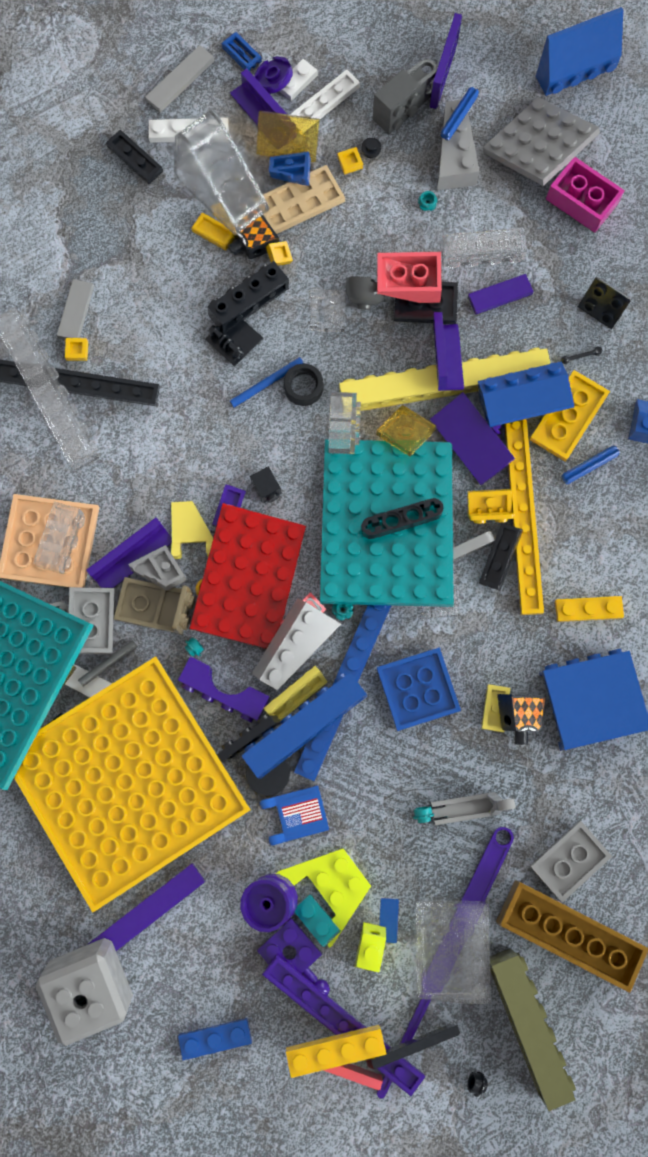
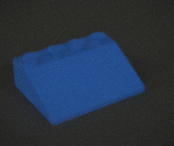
(581, 52)

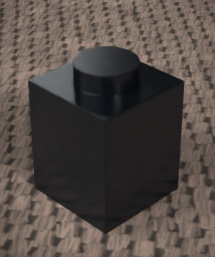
(266, 485)

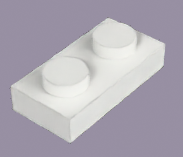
(302, 76)

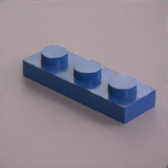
(215, 1039)

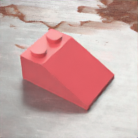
(410, 276)

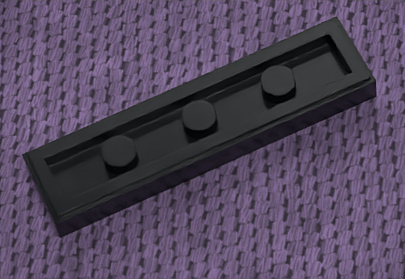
(414, 1045)

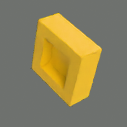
(350, 160)
(279, 253)
(76, 349)

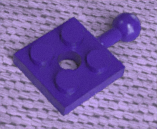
(305, 956)

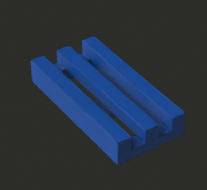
(250, 62)

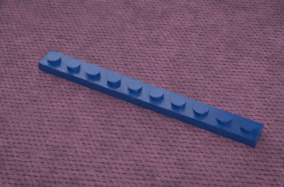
(353, 663)

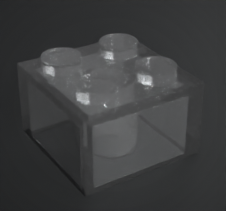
(343, 422)

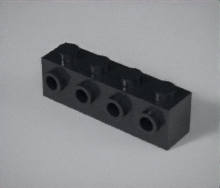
(248, 296)

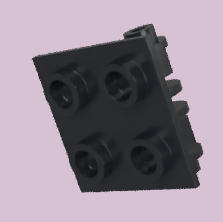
(604, 302)
(235, 342)

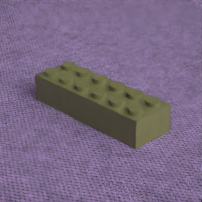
(531, 1030)

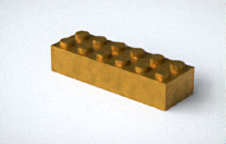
(572, 936)

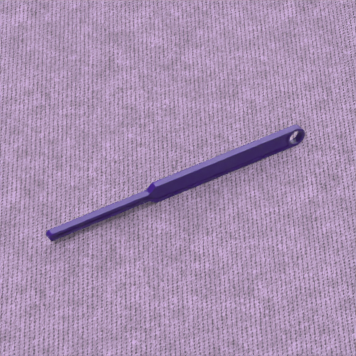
(476, 891)

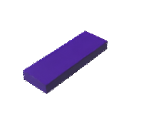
(500, 294)

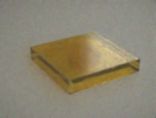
(406, 430)

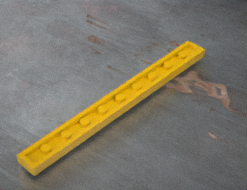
(524, 518)

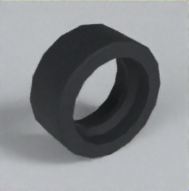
(300, 369)

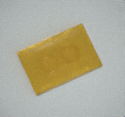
(287, 134)

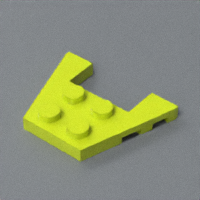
(336, 880)

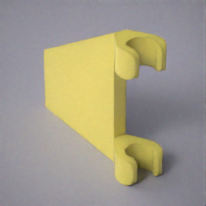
(188, 528)

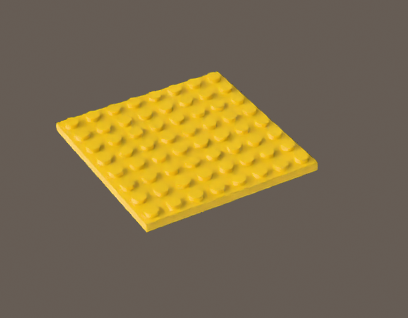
(127, 784)

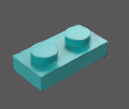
(317, 920)

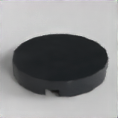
(272, 782)

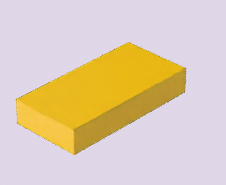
(213, 231)

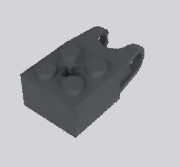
(403, 96)

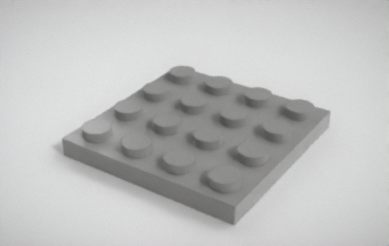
(541, 141)

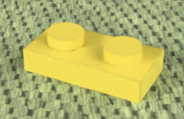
(491, 714)

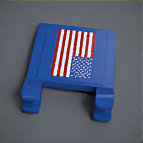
(299, 814)

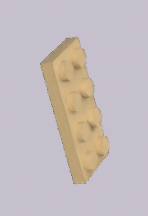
(297, 203)

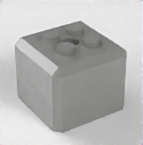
(86, 972)

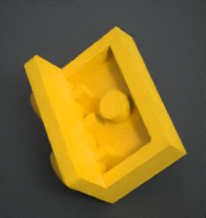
(489, 505)

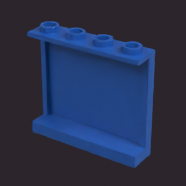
(595, 699)

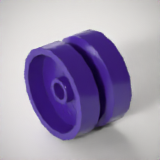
(256, 906)

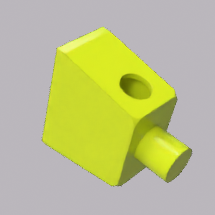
(371, 947)

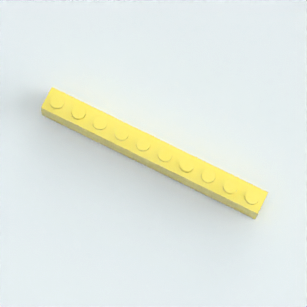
(422, 384)

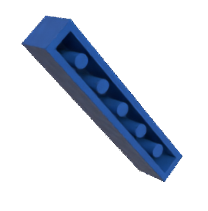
(304, 725)

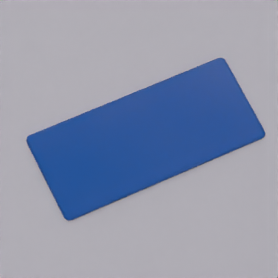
(389, 918)

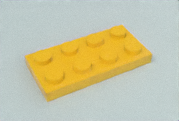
(563, 429)

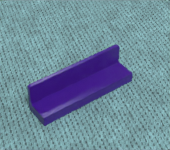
(253, 97)
(447, 355)
(114, 566)

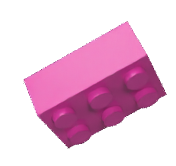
(584, 194)

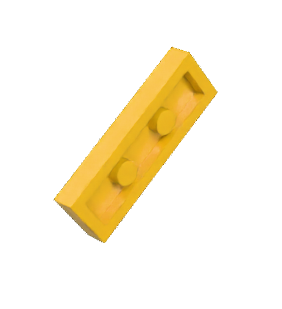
(589, 609)

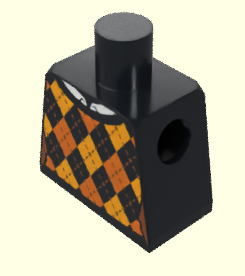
(254, 239)
(521, 714)

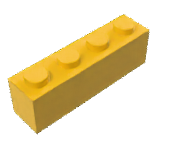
(335, 1051)

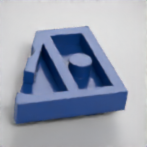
(291, 168)

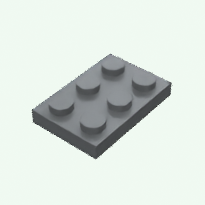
(96, 608)
(570, 861)

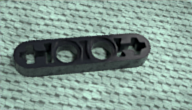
(403, 521)

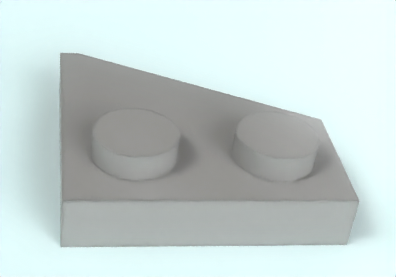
(159, 568)

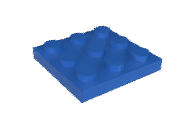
(418, 689)

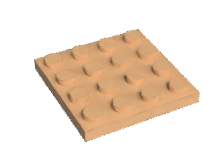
(23, 535)

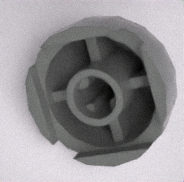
(363, 292)

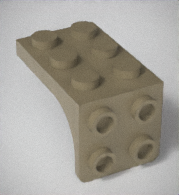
(154, 607)

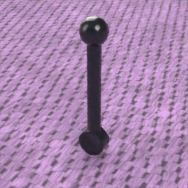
(597, 351)

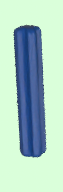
(459, 113)
(590, 464)

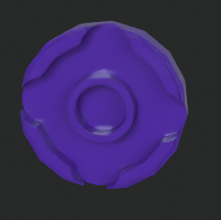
(274, 74)

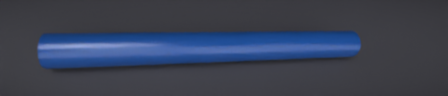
(264, 383)

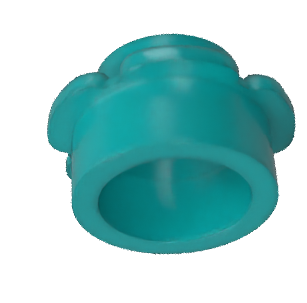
(427, 196)
(342, 615)
(194, 647)
(423, 814)

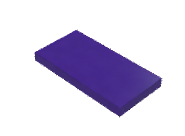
(445, 61)
(472, 439)

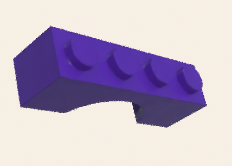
(199, 677)

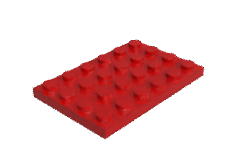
(247, 576)

